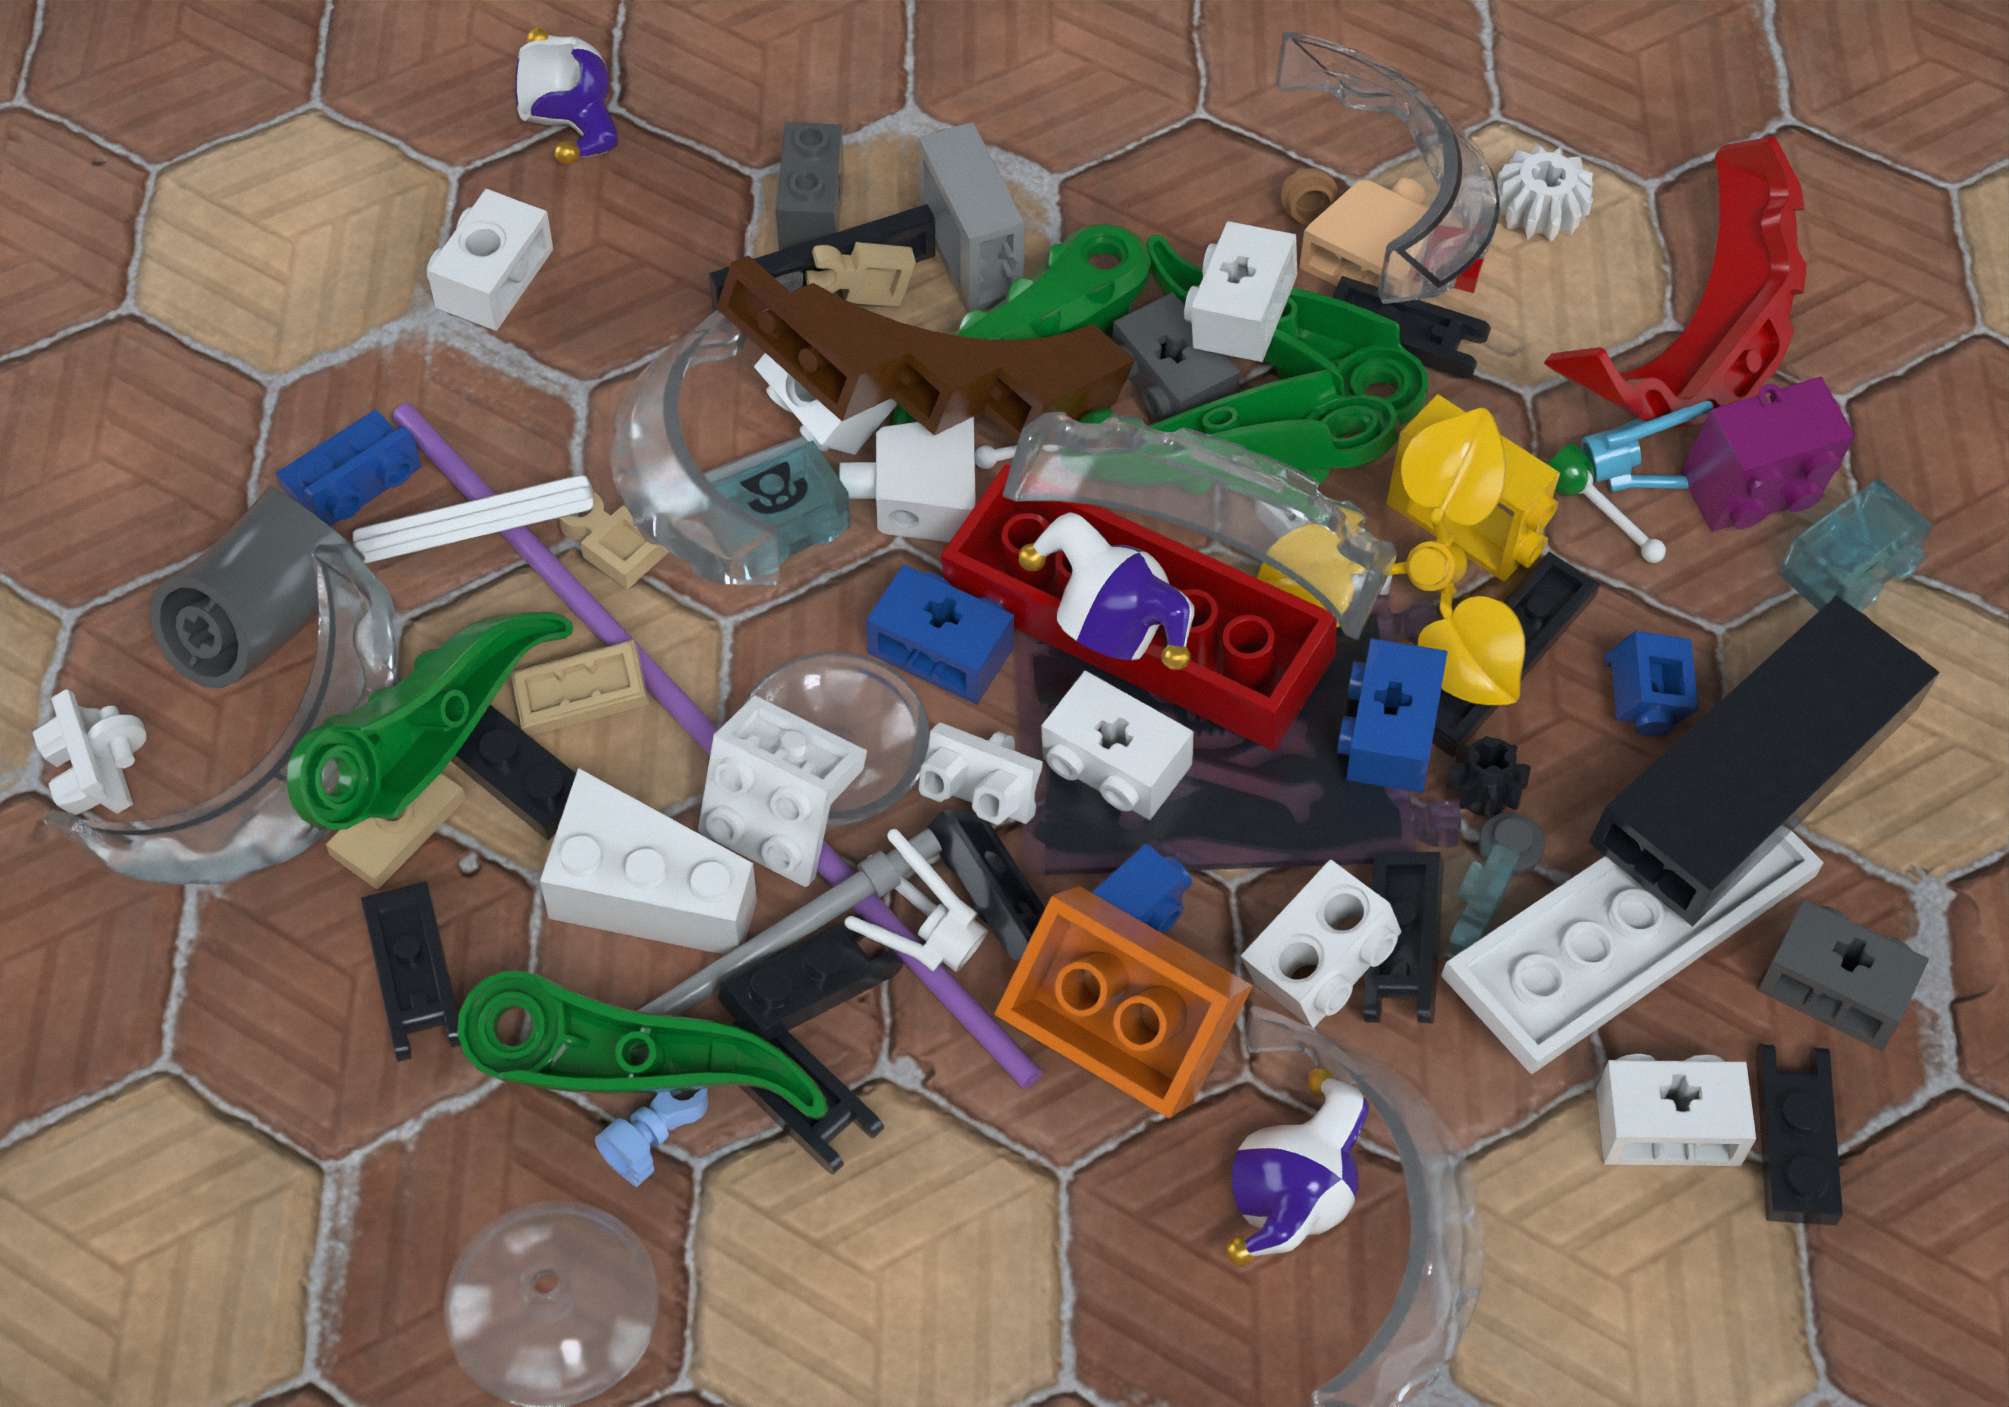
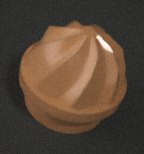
(1308, 194)

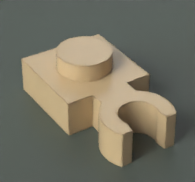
(868, 276)
(613, 543)

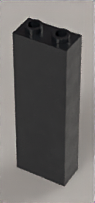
(1762, 759)

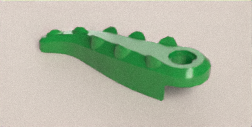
(1065, 292)
(1320, 335)
(1299, 424)
(414, 729)
(618, 1050)

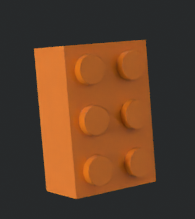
(1122, 1000)

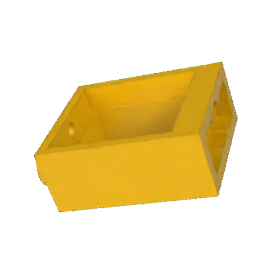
(1500, 540)

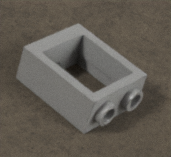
(971, 215)

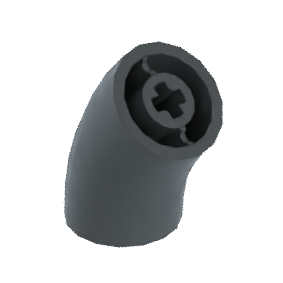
(243, 593)

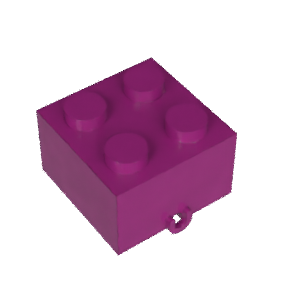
(1767, 454)

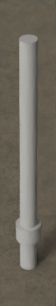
(875, 876)

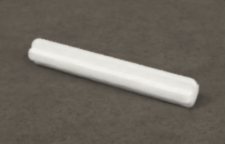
(474, 518)

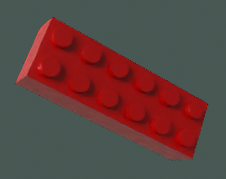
(1248, 642)

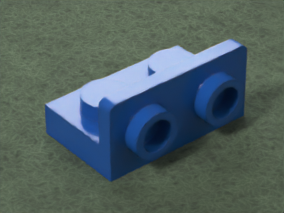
(351, 468)

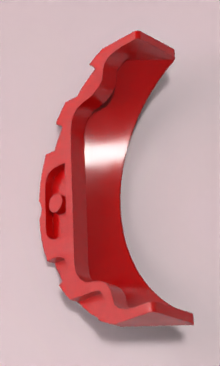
(1744, 311)

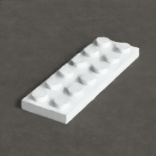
(1601, 949)

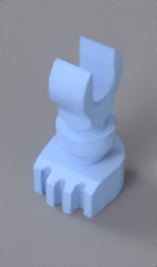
(627, 1144)

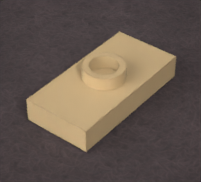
(580, 688)
(382, 845)

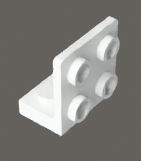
(775, 787)

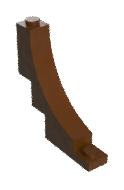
(941, 379)

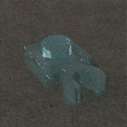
(1484, 890)

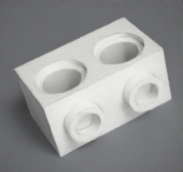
(1308, 936)

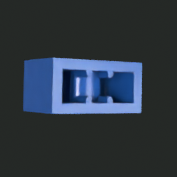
(940, 633)
(1390, 747)

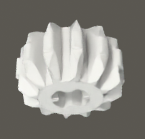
(1544, 192)

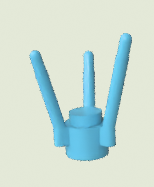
(1618, 451)

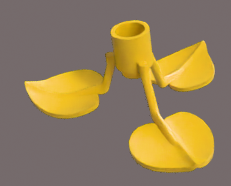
(1461, 474)

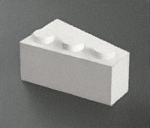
(644, 873)

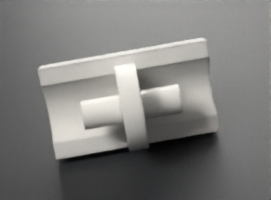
(98, 748)
(981, 772)

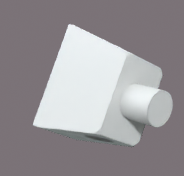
(918, 480)

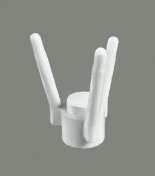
(949, 929)

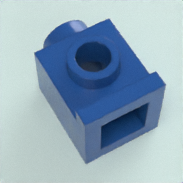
(1653, 681)
(1148, 888)

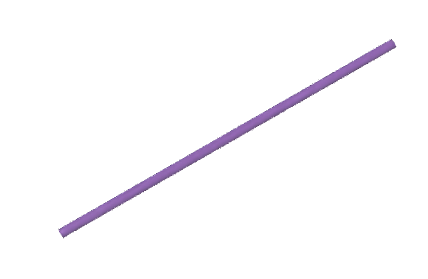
(702, 729)

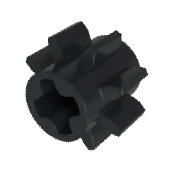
(1488, 776)

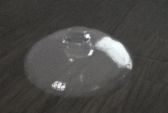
(864, 706)
(560, 1342)

